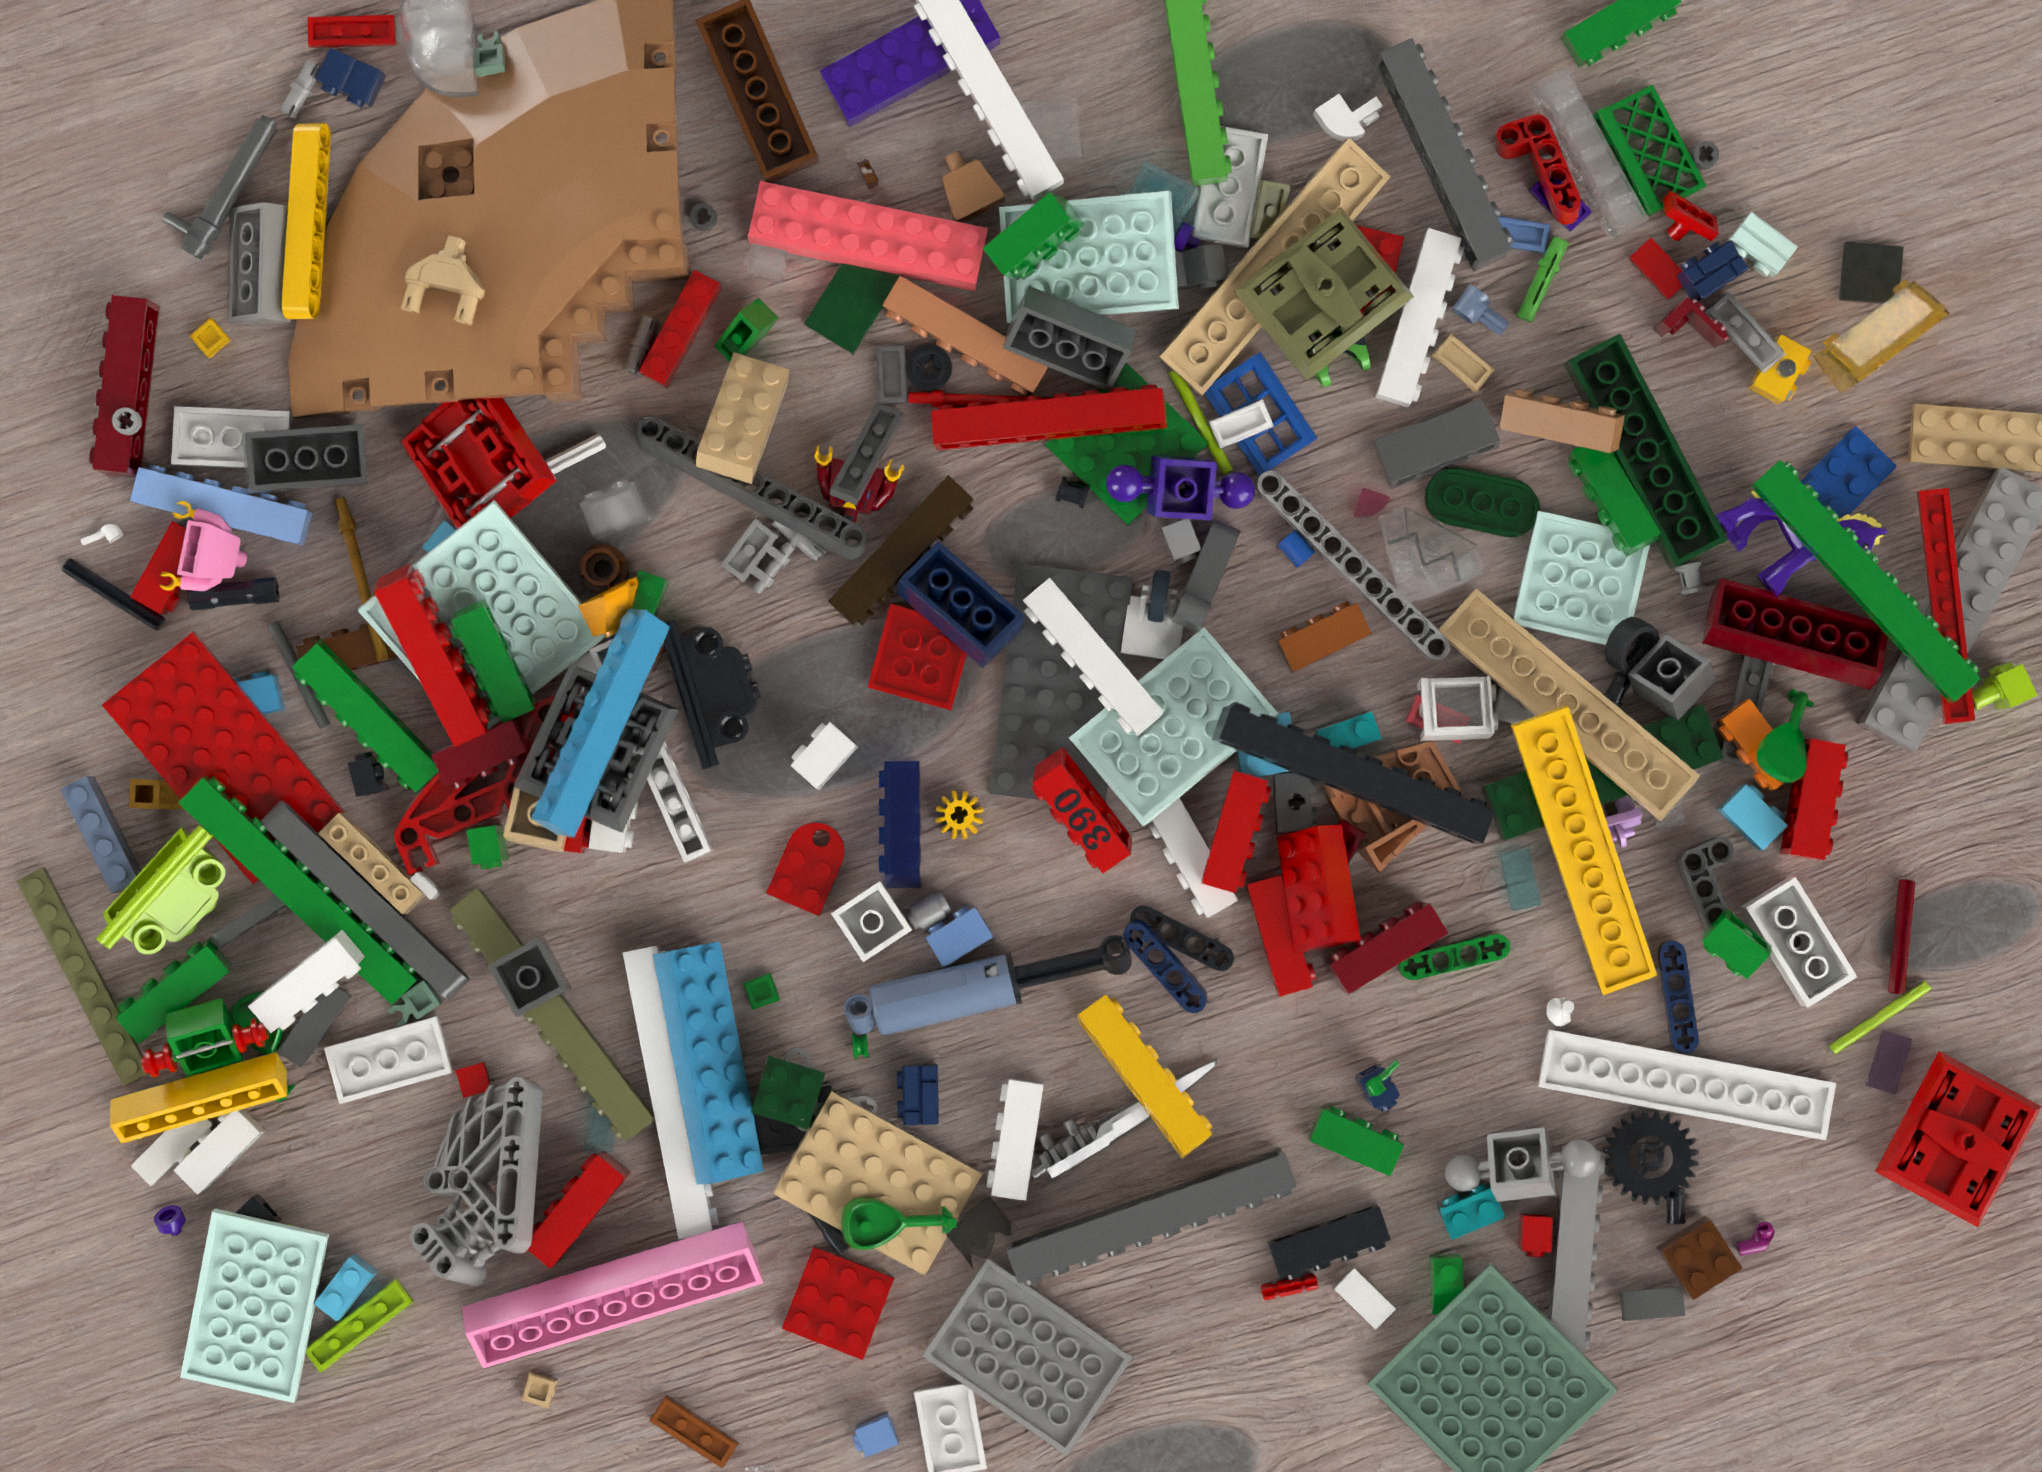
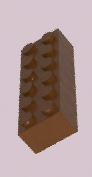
(757, 90)

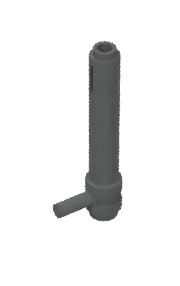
(207, 226)

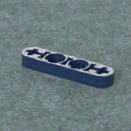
(1161, 968)
(1673, 997)

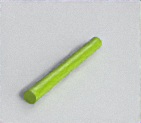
(1201, 422)
(1879, 1017)

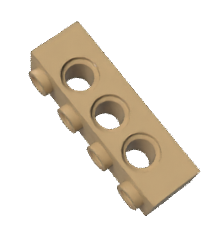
(372, 862)

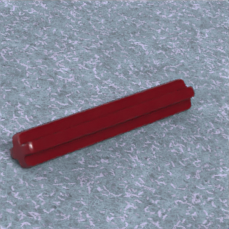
(1901, 936)

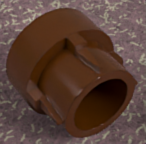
(596, 555)

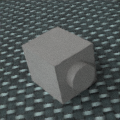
(1181, 541)

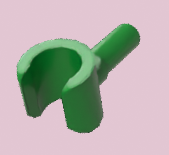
(1375, 1085)

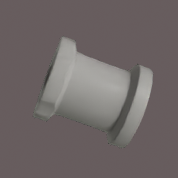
(1690, 578)

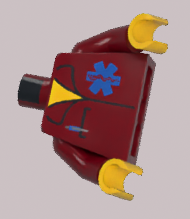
(876, 495)

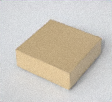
(539, 1389)

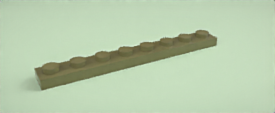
(82, 974)

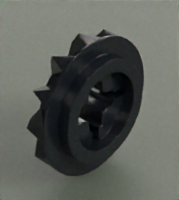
(921, 356)

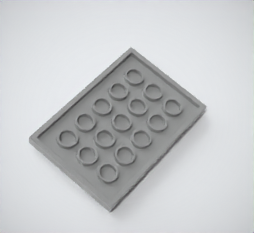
(1027, 1356)

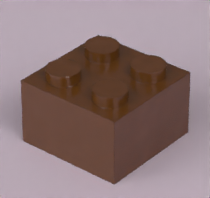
(1699, 1257)

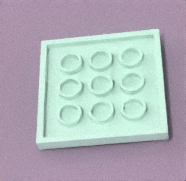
(1577, 580)

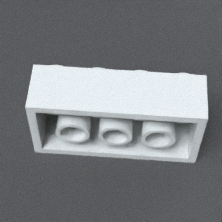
(1817, 963)

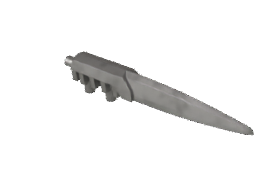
(1090, 1140)

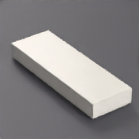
(166, 1149)

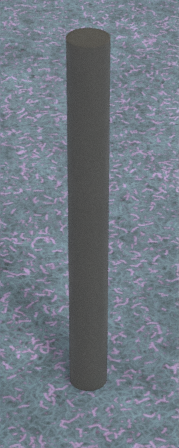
(290, 658)

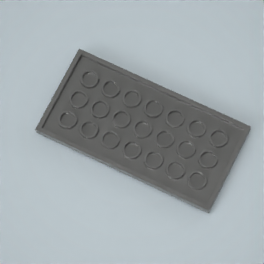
(1040, 692)

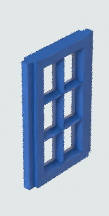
(1281, 399)

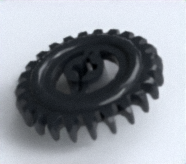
(1668, 1135)

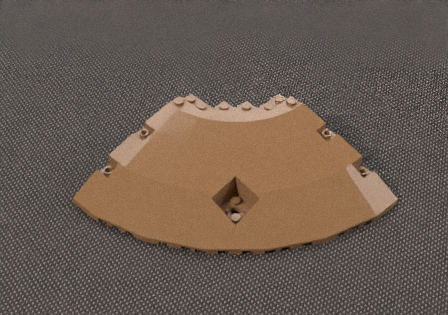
(556, 210)

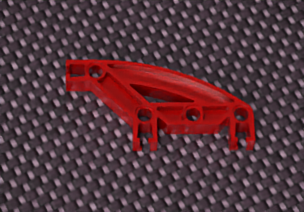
(437, 806)

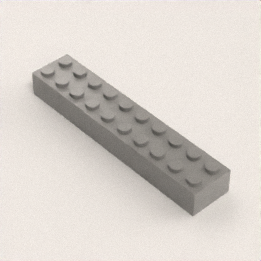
(1985, 560)

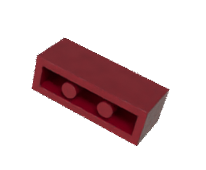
(481, 754)

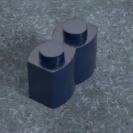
(350, 78)

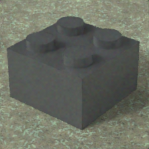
(1671, 677)
(529, 976)

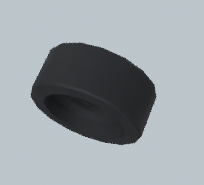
(1622, 637)

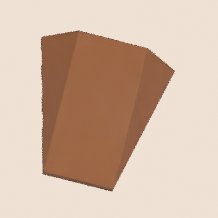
(1387, 830)

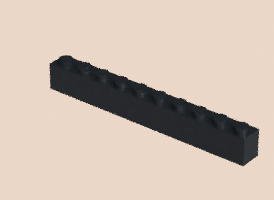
(1352, 774)

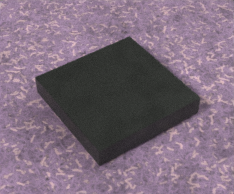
(1870, 272)

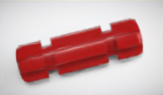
(1289, 1287)

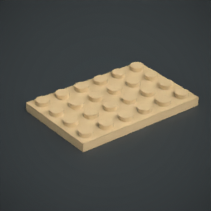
(863, 1155)

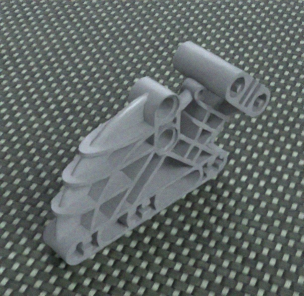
(504, 1146)

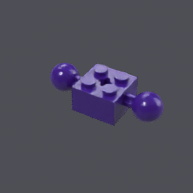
(1192, 502)

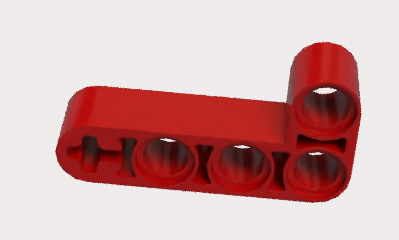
(1545, 169)

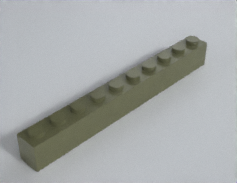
(559, 1024)

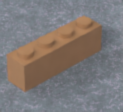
(1562, 421)

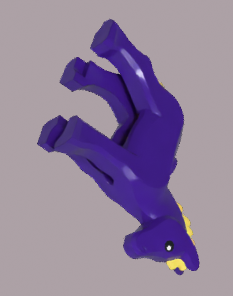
(1755, 511)

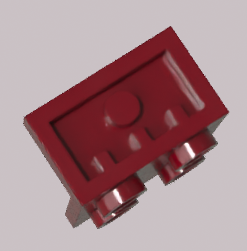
(1693, 313)

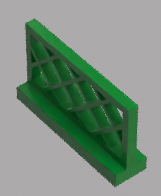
(1627, 156)

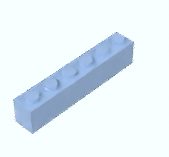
(236, 507)

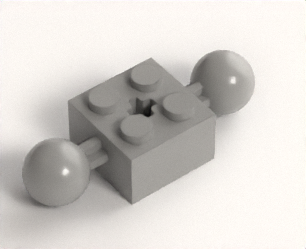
(1515, 1181)

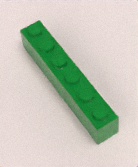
(367, 715)

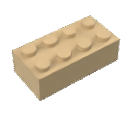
(742, 418)

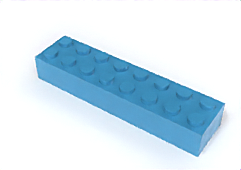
(708, 1063)

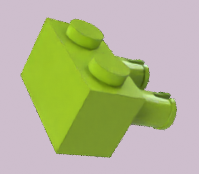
(2005, 687)

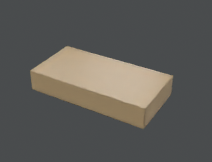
(1463, 363)

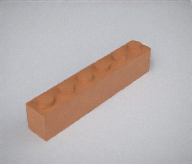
(963, 334)

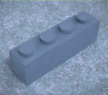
(101, 833)

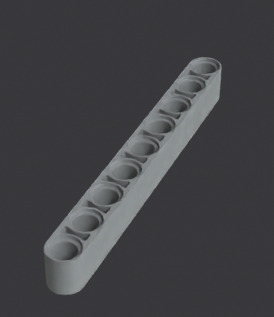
(1366, 572)

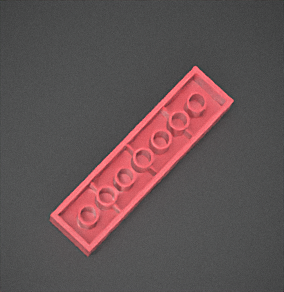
(868, 236)

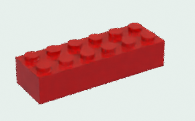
(433, 654)

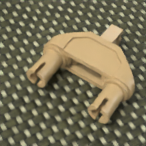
(448, 273)

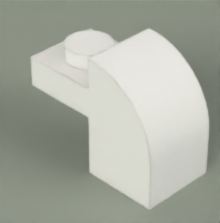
(1341, 122)

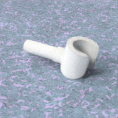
(110, 531)

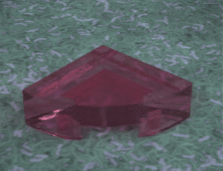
(1370, 503)

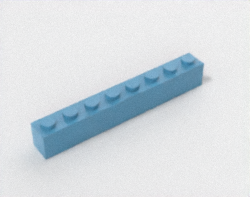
(600, 722)

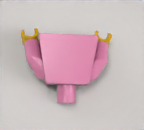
(207, 551)

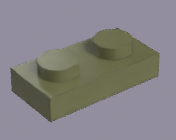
(1269, 204)

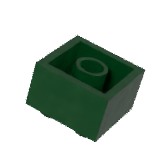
(788, 1092)

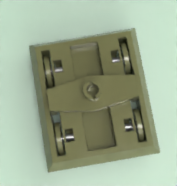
(1323, 293)

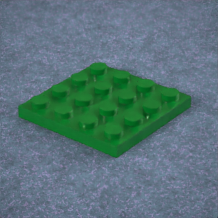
(1096, 455)

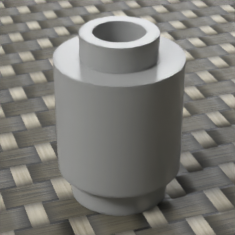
(929, 911)

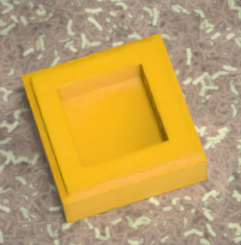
(210, 338)

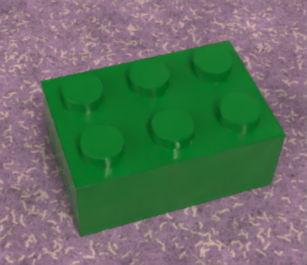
(1034, 237)

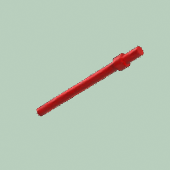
(940, 398)

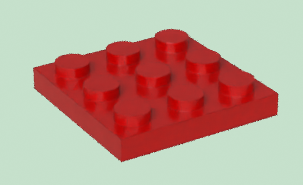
(916, 660)
(838, 1303)

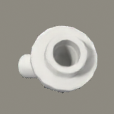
(1559, 1011)

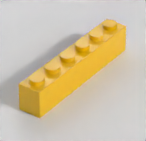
(1144, 1075)
(198, 1097)

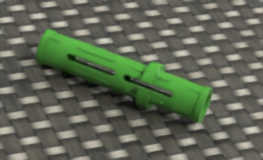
(1547, 268)

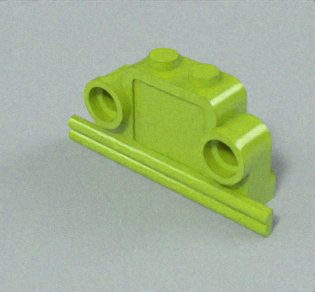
(166, 895)

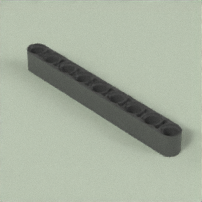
(757, 499)
(365, 900)

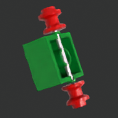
(203, 1040)

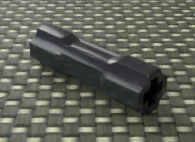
(237, 593)

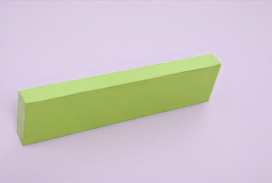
(358, 1325)

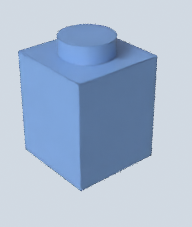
(875, 1435)

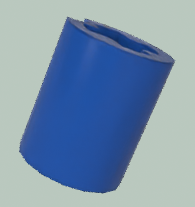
(1296, 548)

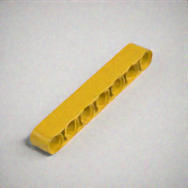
(306, 221)

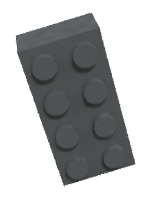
(1069, 338)
(305, 458)

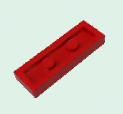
(351, 31)

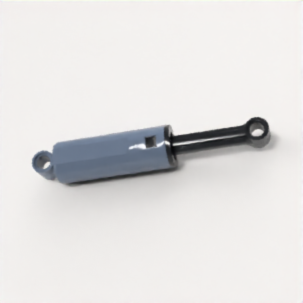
(972, 988)

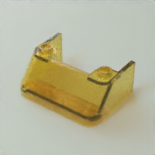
(1880, 335)

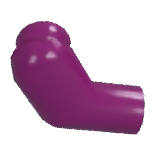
(1759, 1241)

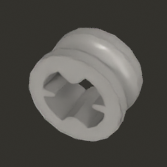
(135, 417)

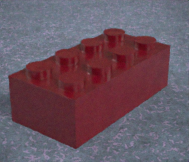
(1387, 947)

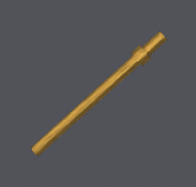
(348, 528)

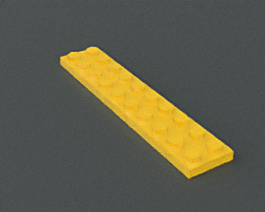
(1584, 849)

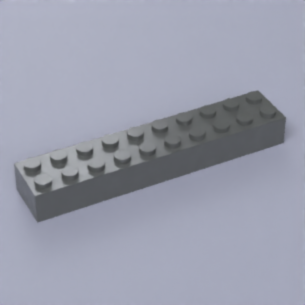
(1151, 1216)

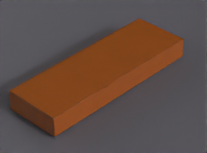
(694, 1431)

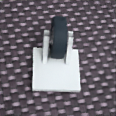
(1149, 621)

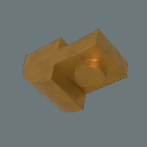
(152, 795)

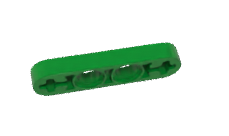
(1454, 959)

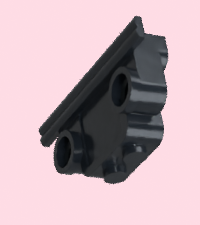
(711, 688)

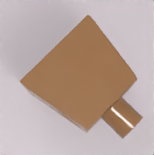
(969, 188)

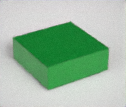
(761, 991)

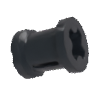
(1072, 492)

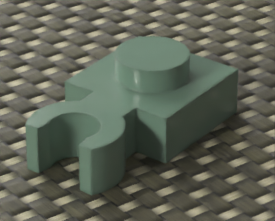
(490, 56)
(418, 1001)

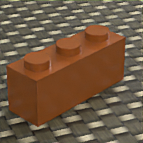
(1323, 636)

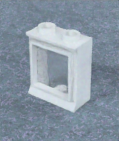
(1457, 708)

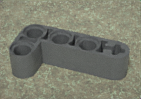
(1206, 576)
(1704, 872)

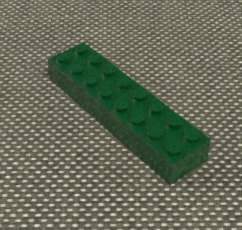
(1648, 451)
(1688, 738)

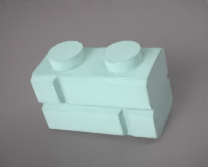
(1762, 245)

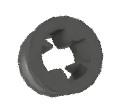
(1713, 156)
(696, 222)

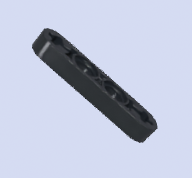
(1183, 934)

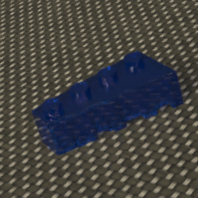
(901, 824)

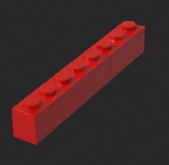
(1049, 418)

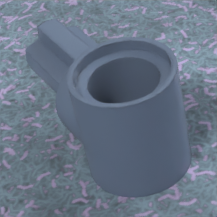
(1474, 306)

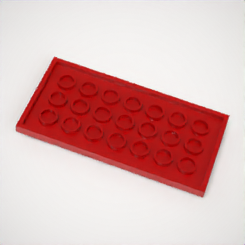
(201, 723)

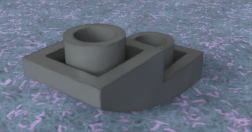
(1652, 1303)

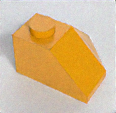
(606, 609)

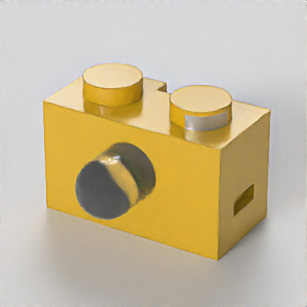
(1779, 380)

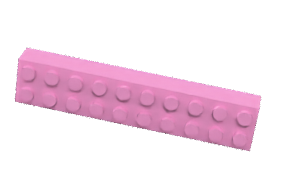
(612, 1295)

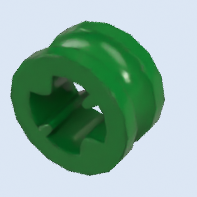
(860, 1045)

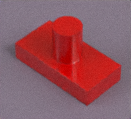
(1688, 217)

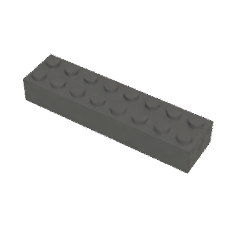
(1443, 154)

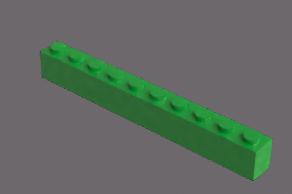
(1866, 582)
(294, 884)

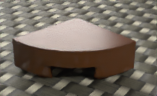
(868, 173)

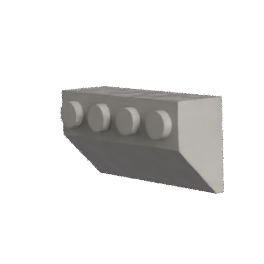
(257, 263)

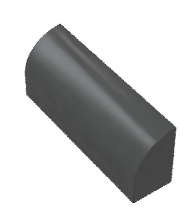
(1437, 443)

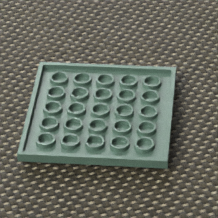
(1492, 1381)

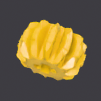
(967, 819)

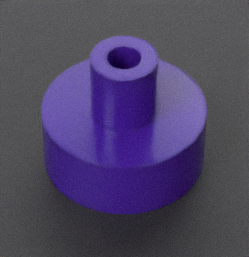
(1185, 238)
(170, 1220)

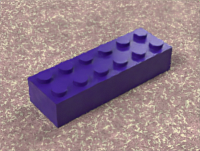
(895, 65)

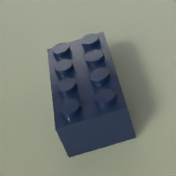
(960, 604)

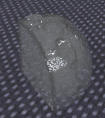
(440, 45)

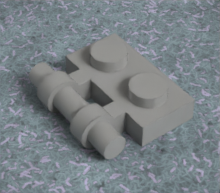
(750, 550)

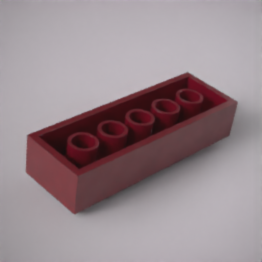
(125, 383)
(1795, 634)

